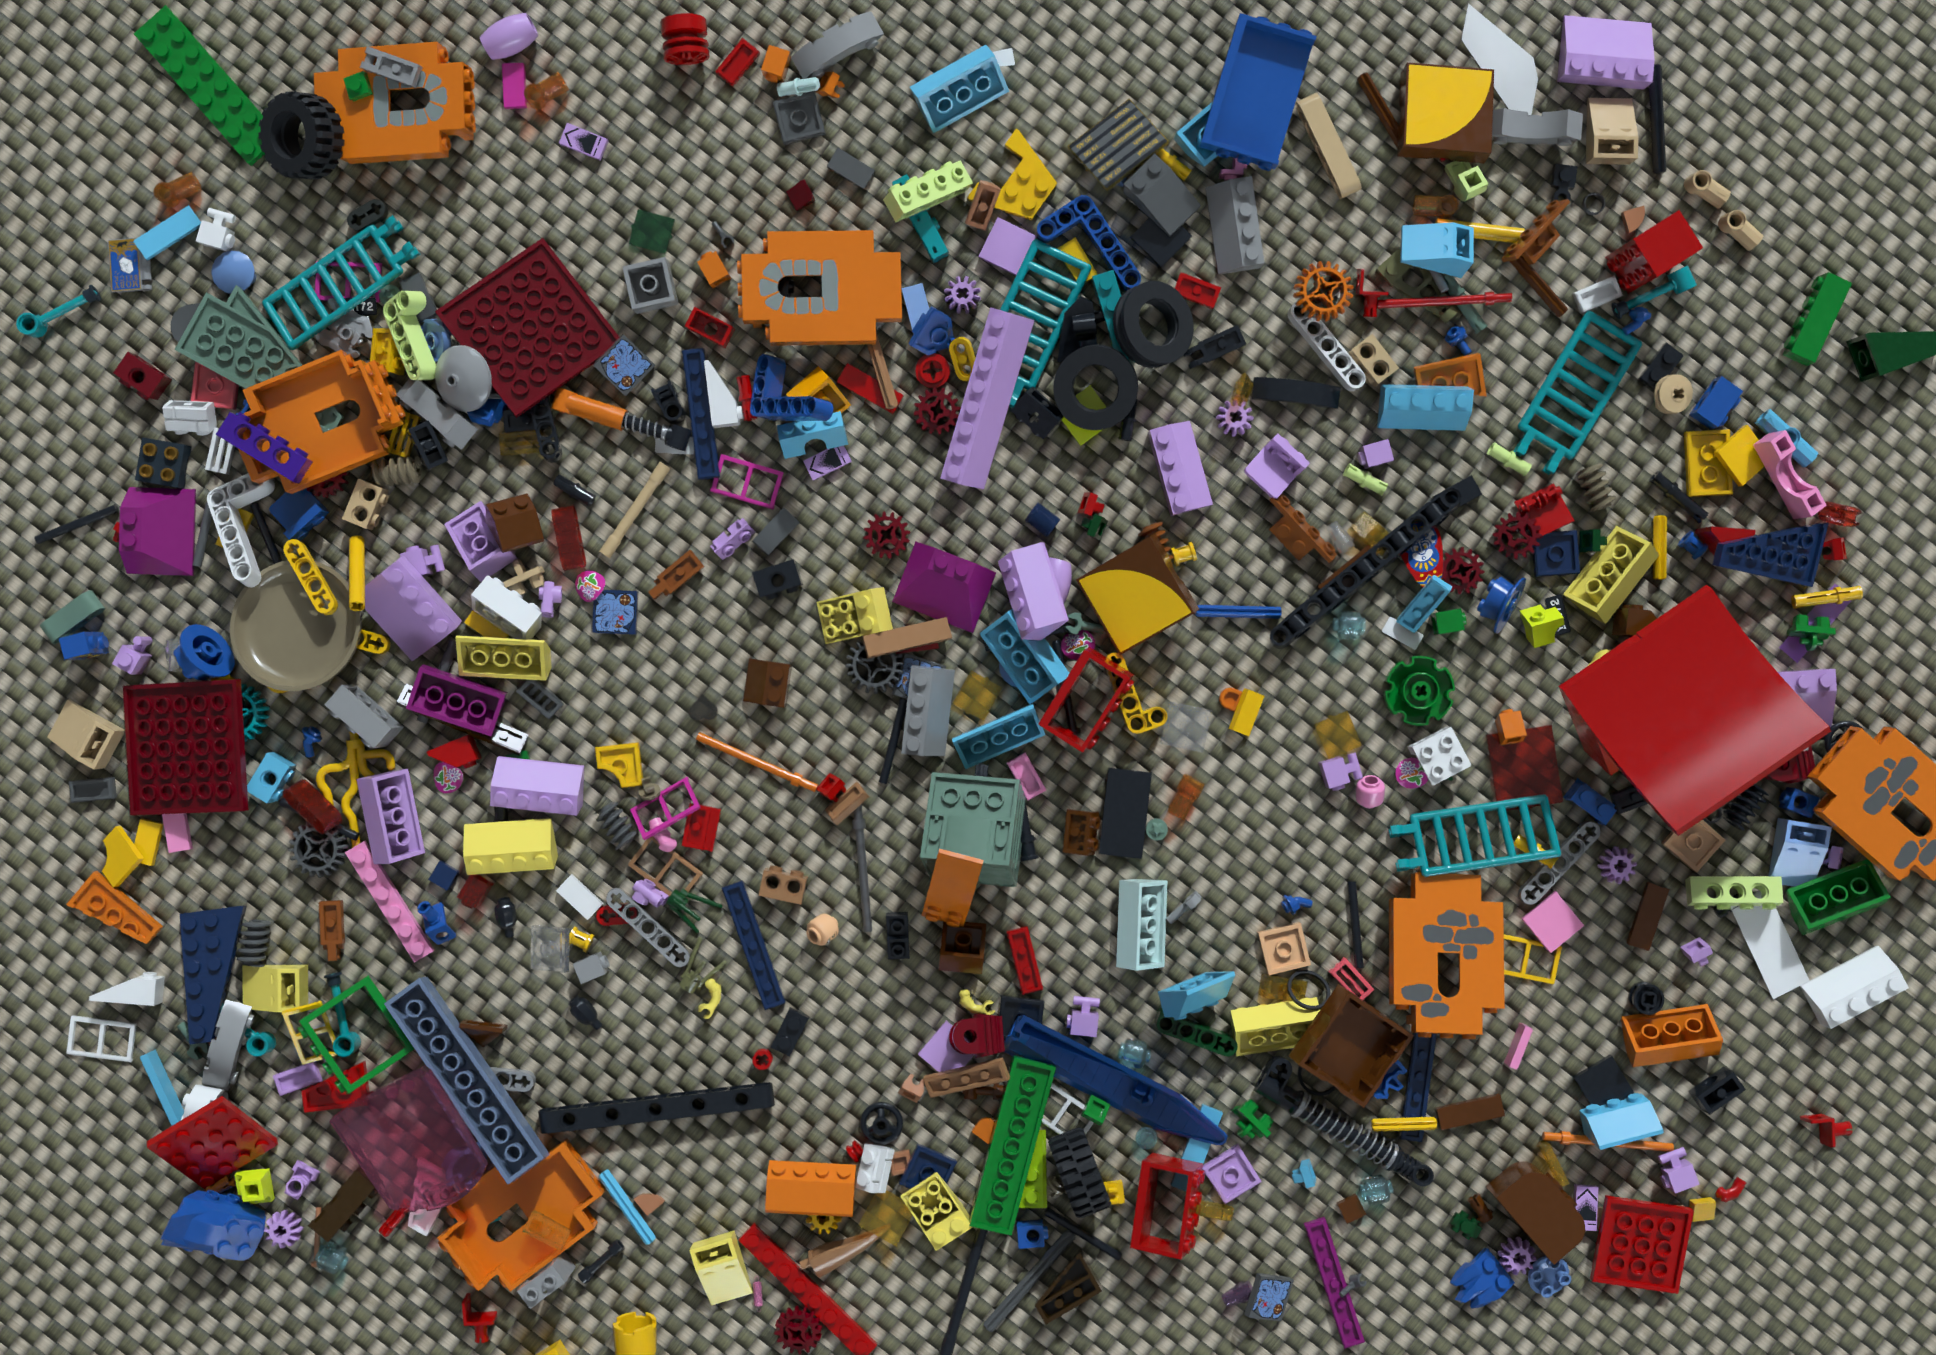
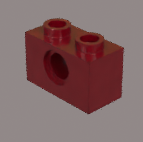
(154, 380)

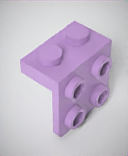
(1276, 466)

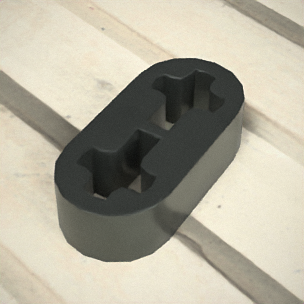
(364, 211)

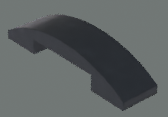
(1296, 392)

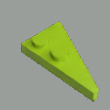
(1035, 1188)

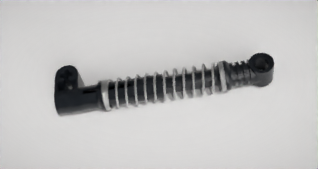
(1335, 1125)

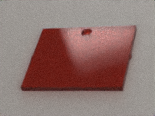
(1525, 766)

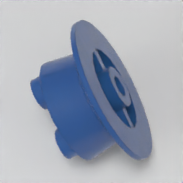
(1501, 601)
(203, 653)

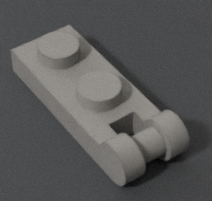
(391, 67)

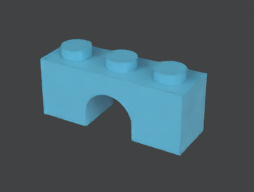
(796, 434)

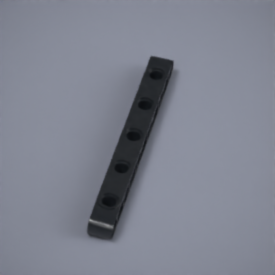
(1366, 567)
(640, 1108)

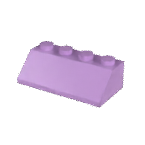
(1180, 467)
(1033, 591)
(537, 786)
(390, 816)

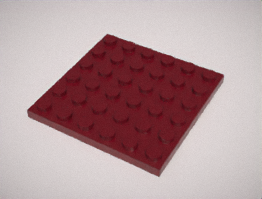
(529, 326)
(185, 747)

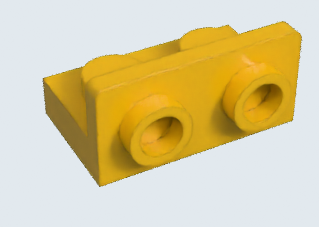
(385, 351)

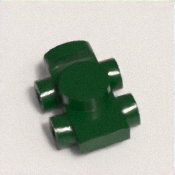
(1469, 1227)

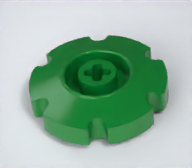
(1435, 685)

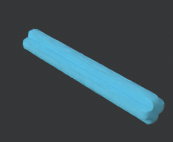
(627, 1207)

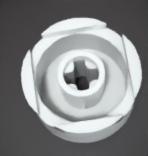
(200, 1097)

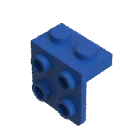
(298, 513)

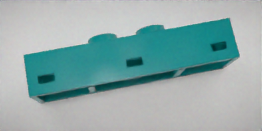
(927, 230)

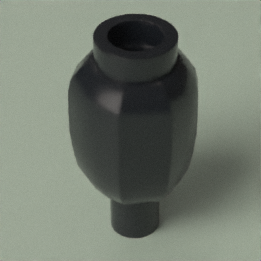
(506, 915)
(584, 1012)

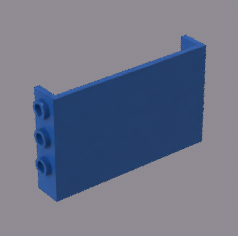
(1257, 91)

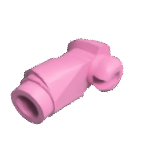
(663, 837)

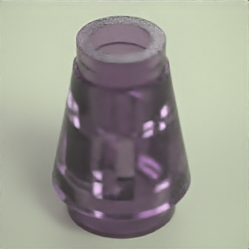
(1238, 1294)

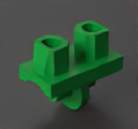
(1811, 635)
(1252, 1124)

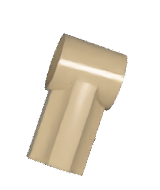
(1708, 190)
(1743, 231)

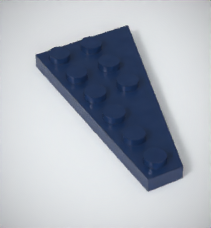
(1780, 555)
(208, 959)

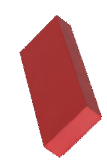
(865, 386)
(1024, 960)

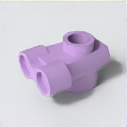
(549, 594)
(647, 893)
(302, 1174)

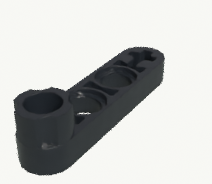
(546, 420)

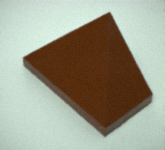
(481, 1031)

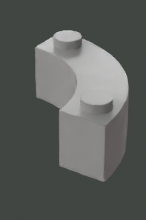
(837, 44)
(1550, 128)
(444, 418)
(225, 1049)

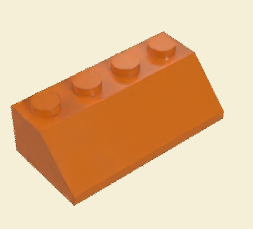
(1671, 1035)
(810, 1188)

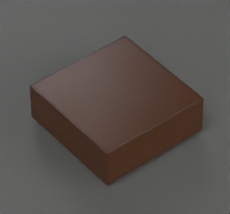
(1351, 1208)

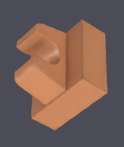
(911, 1090)

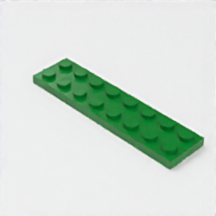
(204, 82)
(1012, 1145)

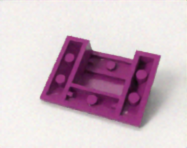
(158, 531)
(944, 586)

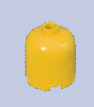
(635, 1334)

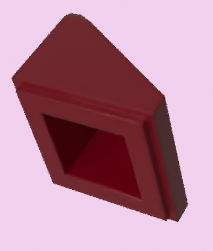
(800, 195)

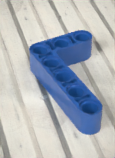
(1095, 236)
(767, 399)

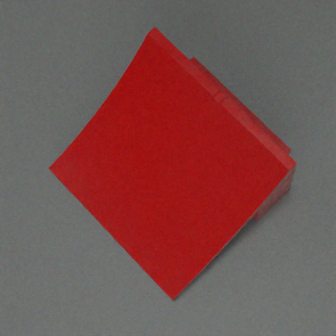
(1689, 712)

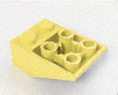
(854, 615)
(275, 987)
(937, 1210)
(721, 1268)

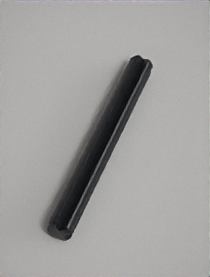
(1657, 121)

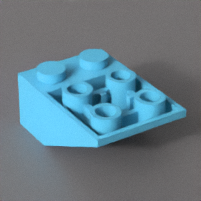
(1438, 247)

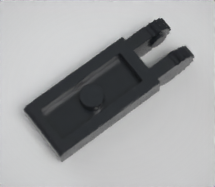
(1217, 346)

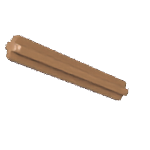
(882, 374)

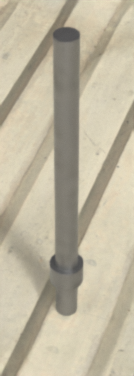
(859, 825)

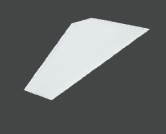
(1513, 67)

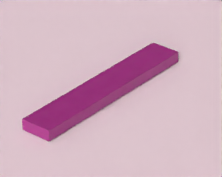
(1334, 1282)

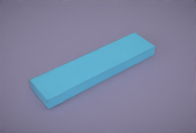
(162, 1086)
(1195, 1149)

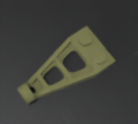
(1392, 273)

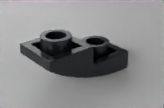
(897, 935)

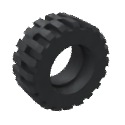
(322, 135)
(1079, 1172)

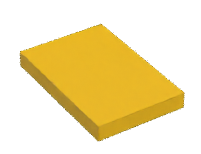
(1703, 470)

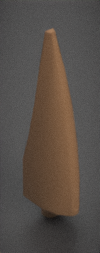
(836, 1253)

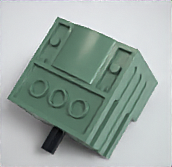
(976, 819)

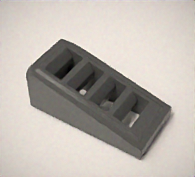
(535, 701)

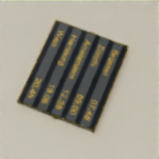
(1118, 144)

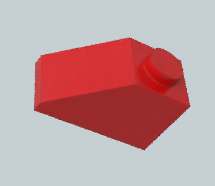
(457, 752)

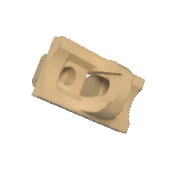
(534, 576)

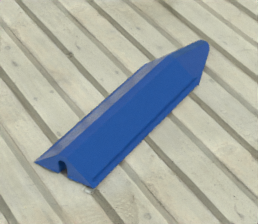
(1111, 1082)

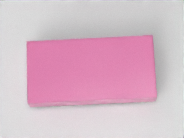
(1024, 771)
(177, 832)
(1518, 1046)

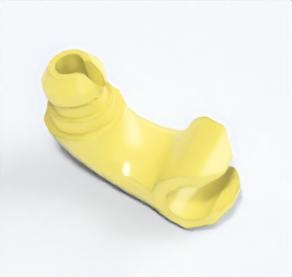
(715, 993)
(968, 1003)

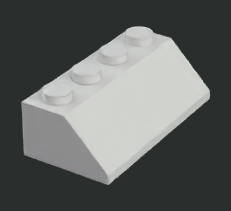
(1853, 987)

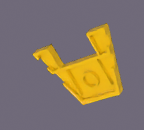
(1028, 184)

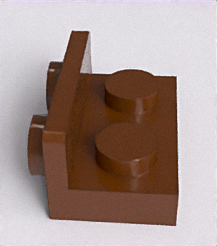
(1081, 832)

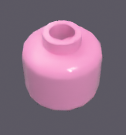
(1370, 791)

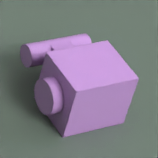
(422, 562)
(133, 657)
(1336, 771)
(1083, 1021)
(1679, 1173)

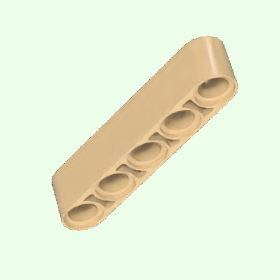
(1328, 145)

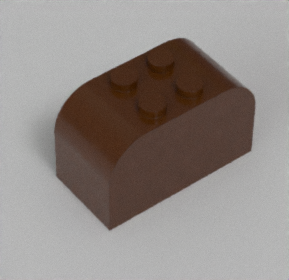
(1540, 1208)

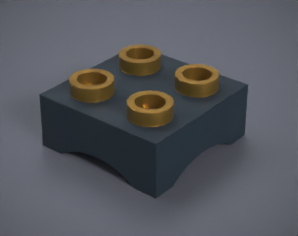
(162, 463)

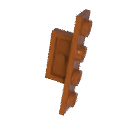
(1538, 237)
(1297, 533)

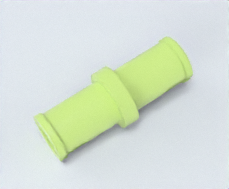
(1509, 459)
(1365, 479)

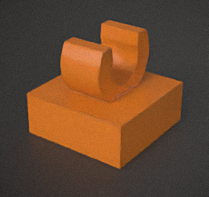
(828, 84)

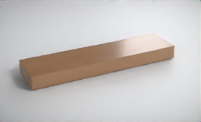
(907, 637)
(966, 1077)

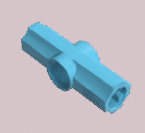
(1771, 422)

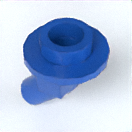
(1638, 315)
(1456, 336)
(310, 736)
(1293, 904)

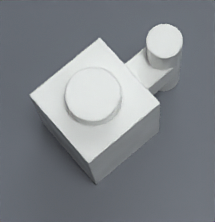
(216, 234)

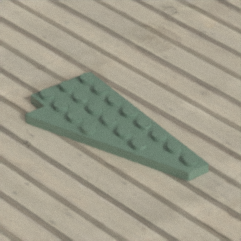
(241, 345)

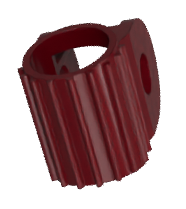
(1795, 769)
(986, 1035)

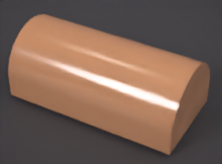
(982, 205)

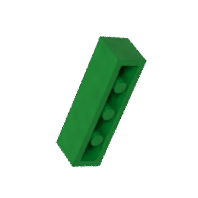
(1816, 319)

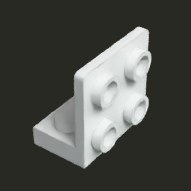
(1440, 755)

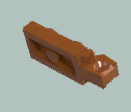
(676, 575)
(332, 928)

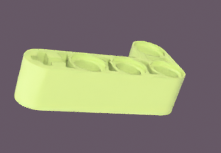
(407, 333)

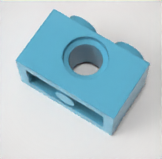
(260, 784)

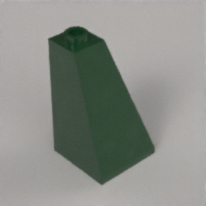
(1888, 351)

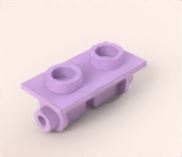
(740, 533)

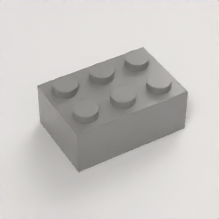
(363, 716)

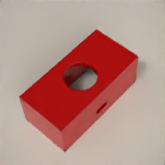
(699, 319)

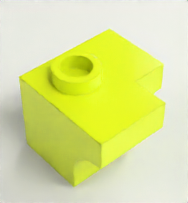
(1541, 624)
(255, 1185)

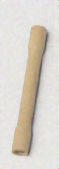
(615, 538)

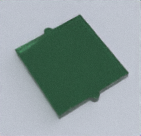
(651, 231)

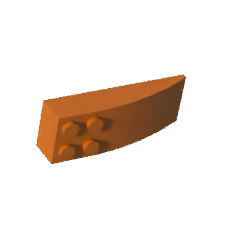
(952, 888)

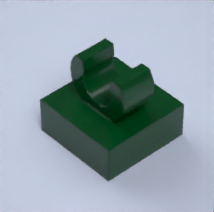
(1095, 527)
(1591, 540)

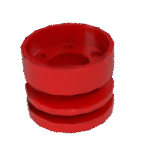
(684, 39)

